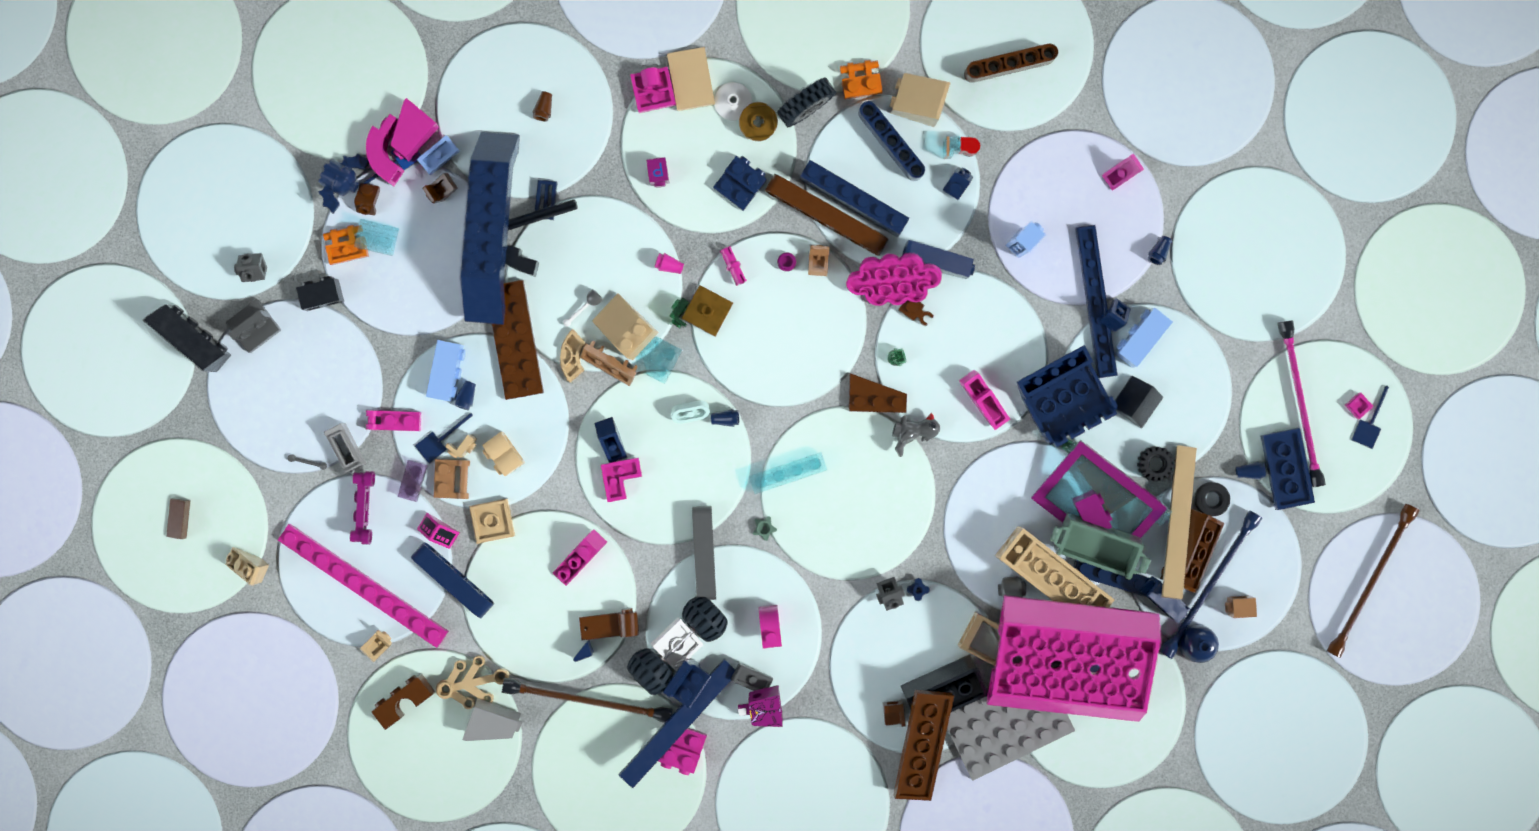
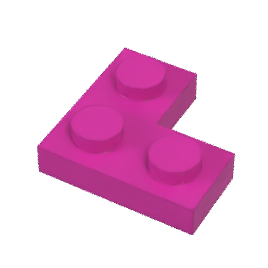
(614, 477)

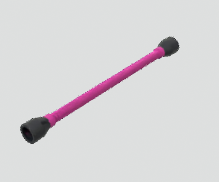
(1287, 330)

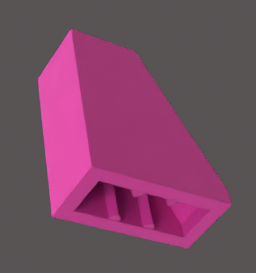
(411, 131)

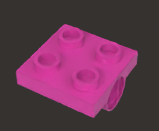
(652, 89)

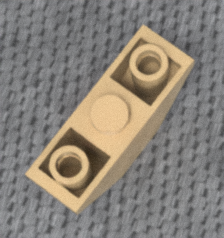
(247, 566)

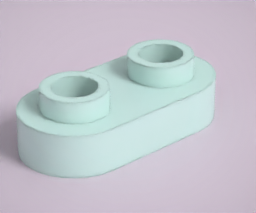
(690, 412)

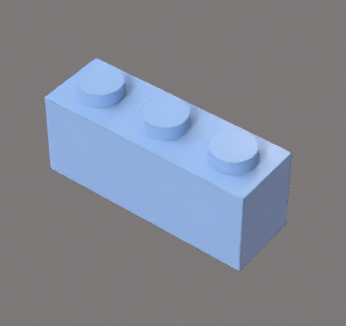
(1026, 239)
(1143, 337)
(445, 371)

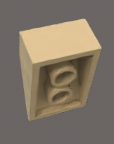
(625, 327)

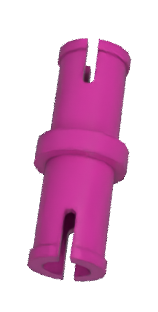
(733, 266)

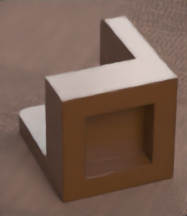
(894, 713)

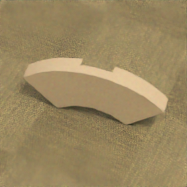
(570, 355)

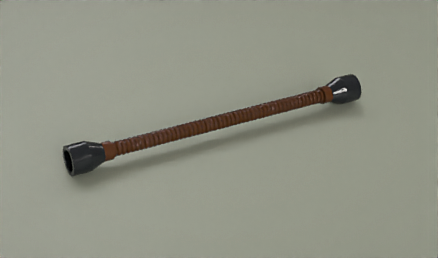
(512, 686)

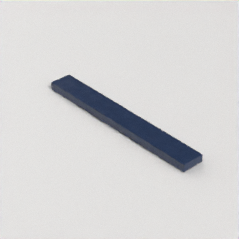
(1096, 300)
(675, 726)

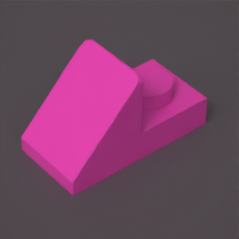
(1122, 172)

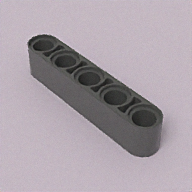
(704, 552)

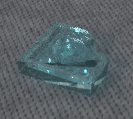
(660, 358)

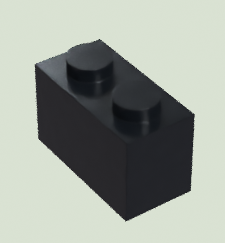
(320, 293)

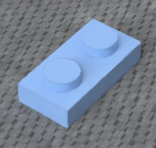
(438, 155)

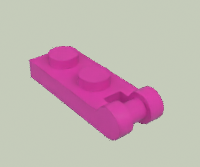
(394, 420)

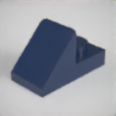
(1116, 316)

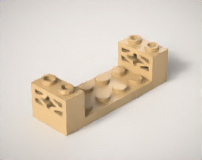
(1049, 571)

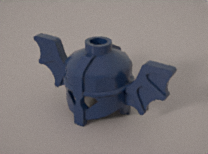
(340, 179)

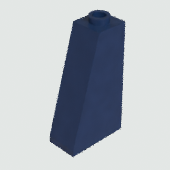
(948, 262)

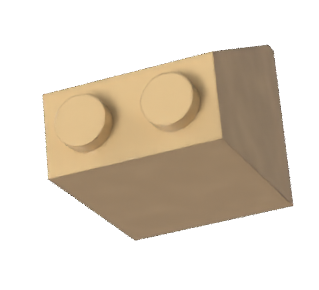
(919, 98)

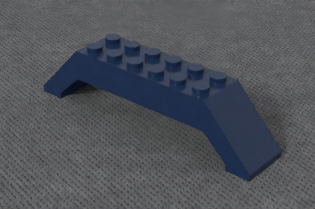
(487, 227)

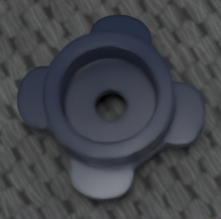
(918, 594)

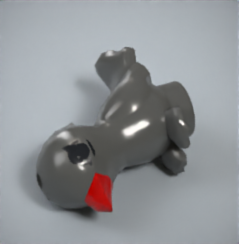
(908, 431)

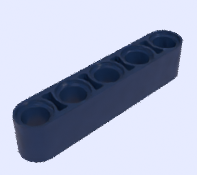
(890, 131)
(452, 580)

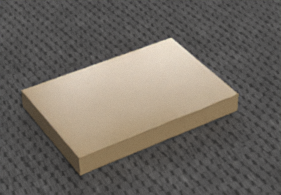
(691, 79)

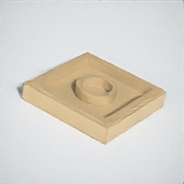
(492, 521)

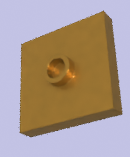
(707, 310)

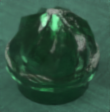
(897, 357)

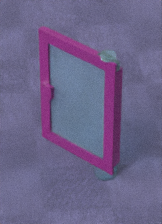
(1084, 469)

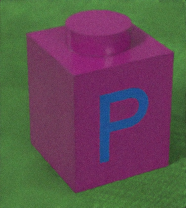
(658, 172)

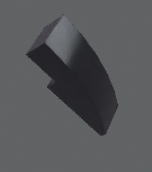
(519, 263)

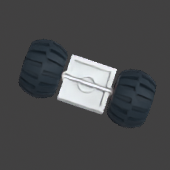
(677, 644)

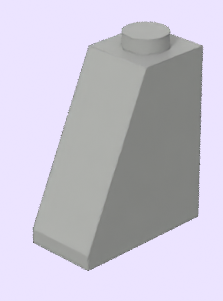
(491, 722)

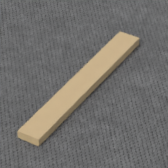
(1179, 522)

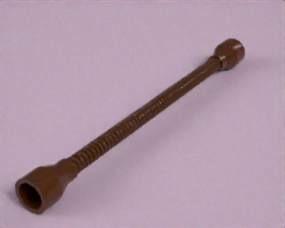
(1407, 515)

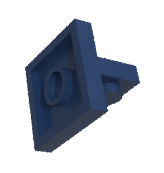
(687, 683)

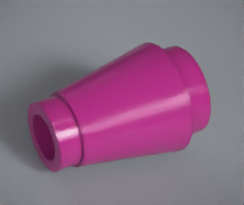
(668, 264)

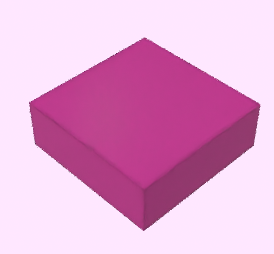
(1359, 405)

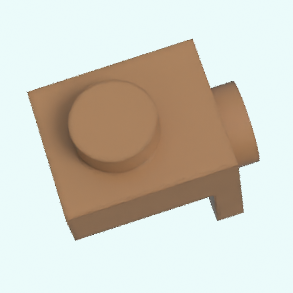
(818, 260)

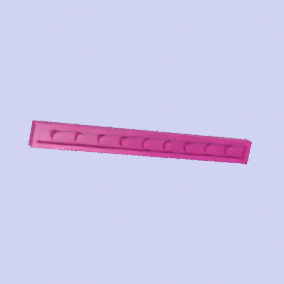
(363, 585)

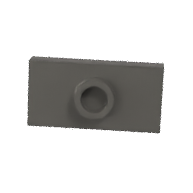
(751, 678)

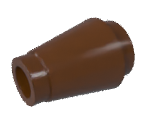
(543, 107)

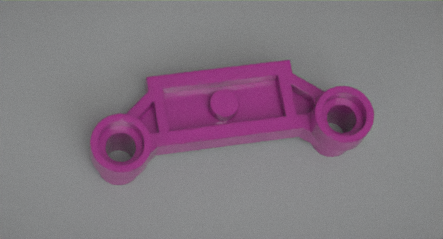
(361, 514)

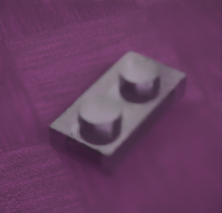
(412, 480)

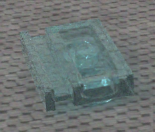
(376, 237)

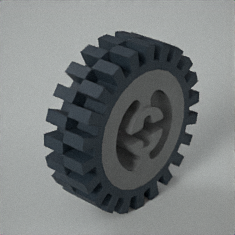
(806, 102)

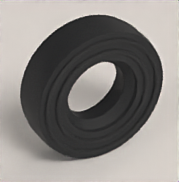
(1224, 499)

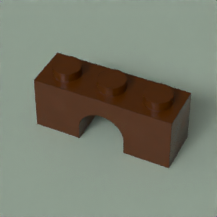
(389, 710)

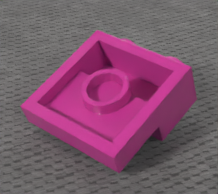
(684, 752)

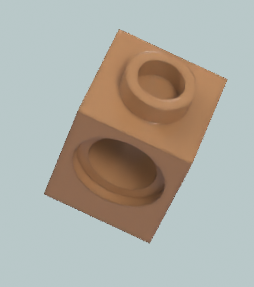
(1241, 606)

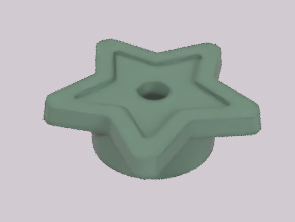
(769, 528)

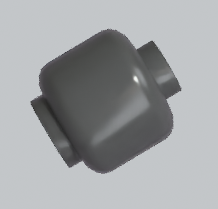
(1012, 587)

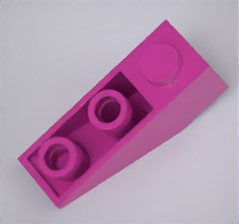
(579, 557)

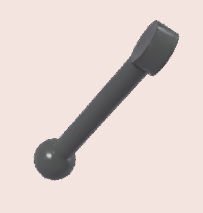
(291, 458)

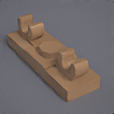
(608, 363)

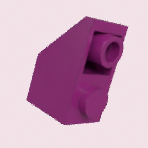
(1091, 510)

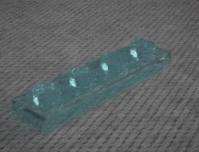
(787, 473)

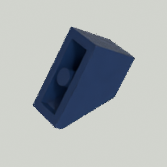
(610, 440)

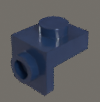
(958, 182)

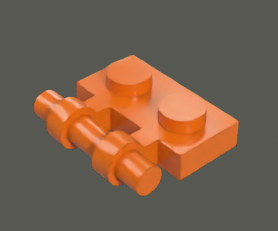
(861, 85)
(344, 251)

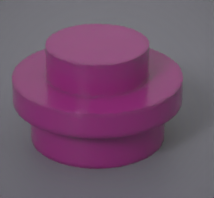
(786, 261)

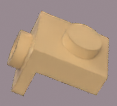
(466, 446)
(376, 645)

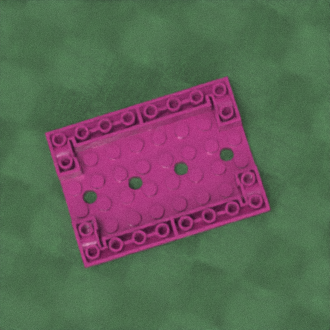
(1078, 638)

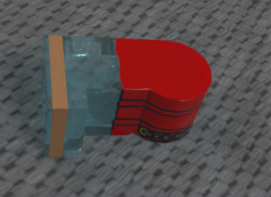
(960, 145)

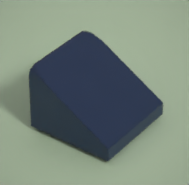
(585, 652)

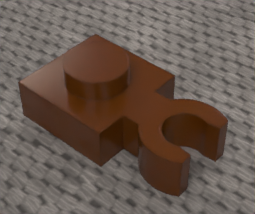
(914, 310)

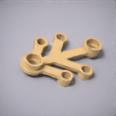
(469, 683)

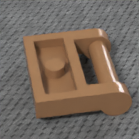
(445, 479)

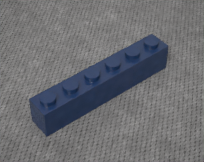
(854, 198)

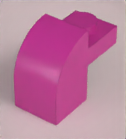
(770, 626)

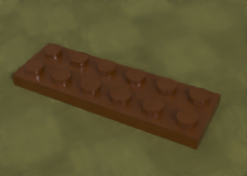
(517, 346)
(923, 745)

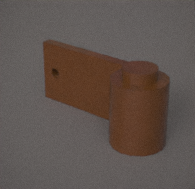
(609, 625)

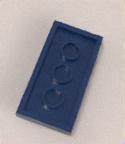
(1287, 469)

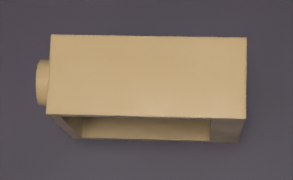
(970, 633)

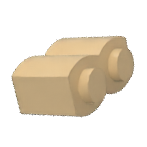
(503, 454)

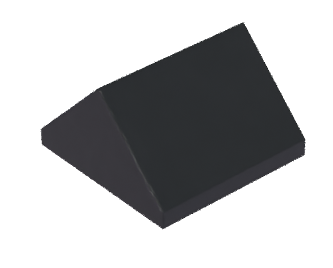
(1138, 401)

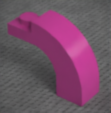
(377, 152)

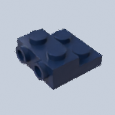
(740, 182)

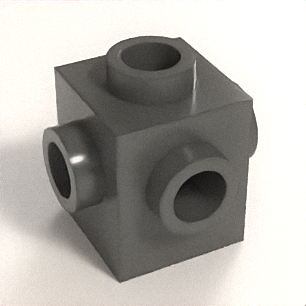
(251, 267)
(890, 594)

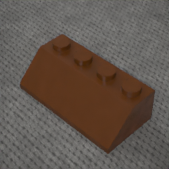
(1202, 539)

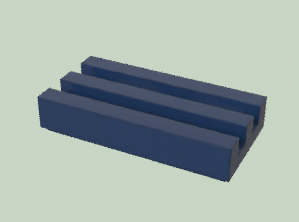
(546, 196)

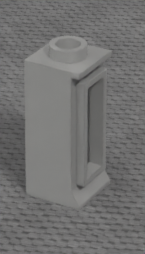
(359, 461)

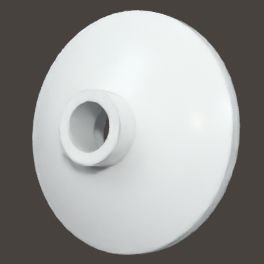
(729, 110)

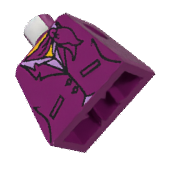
(763, 707)

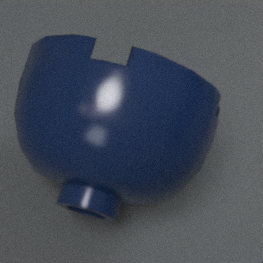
(1199, 644)

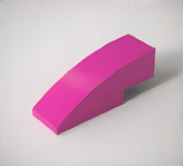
(984, 399)

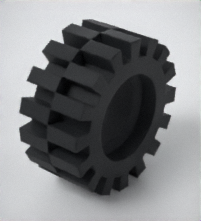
(1166, 468)

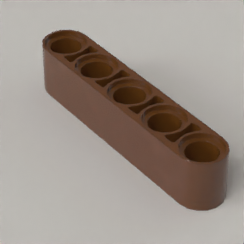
(1018, 57)

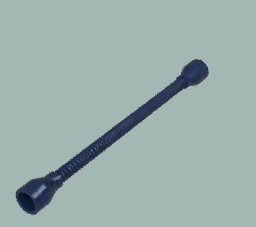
(1250, 522)

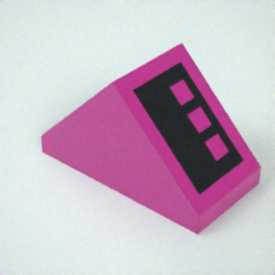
(437, 531)

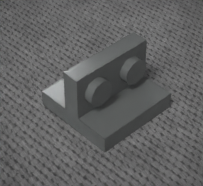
(252, 326)

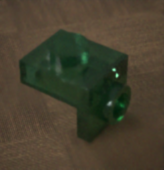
(678, 308)

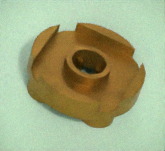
(749, 115)

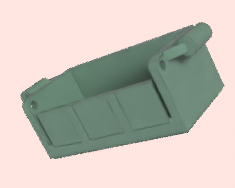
(1100, 546)

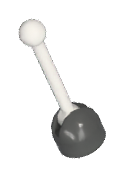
(593, 299)

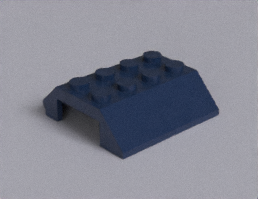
(1066, 397)

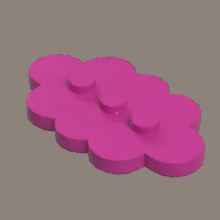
(894, 279)

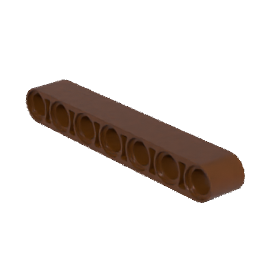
(826, 214)

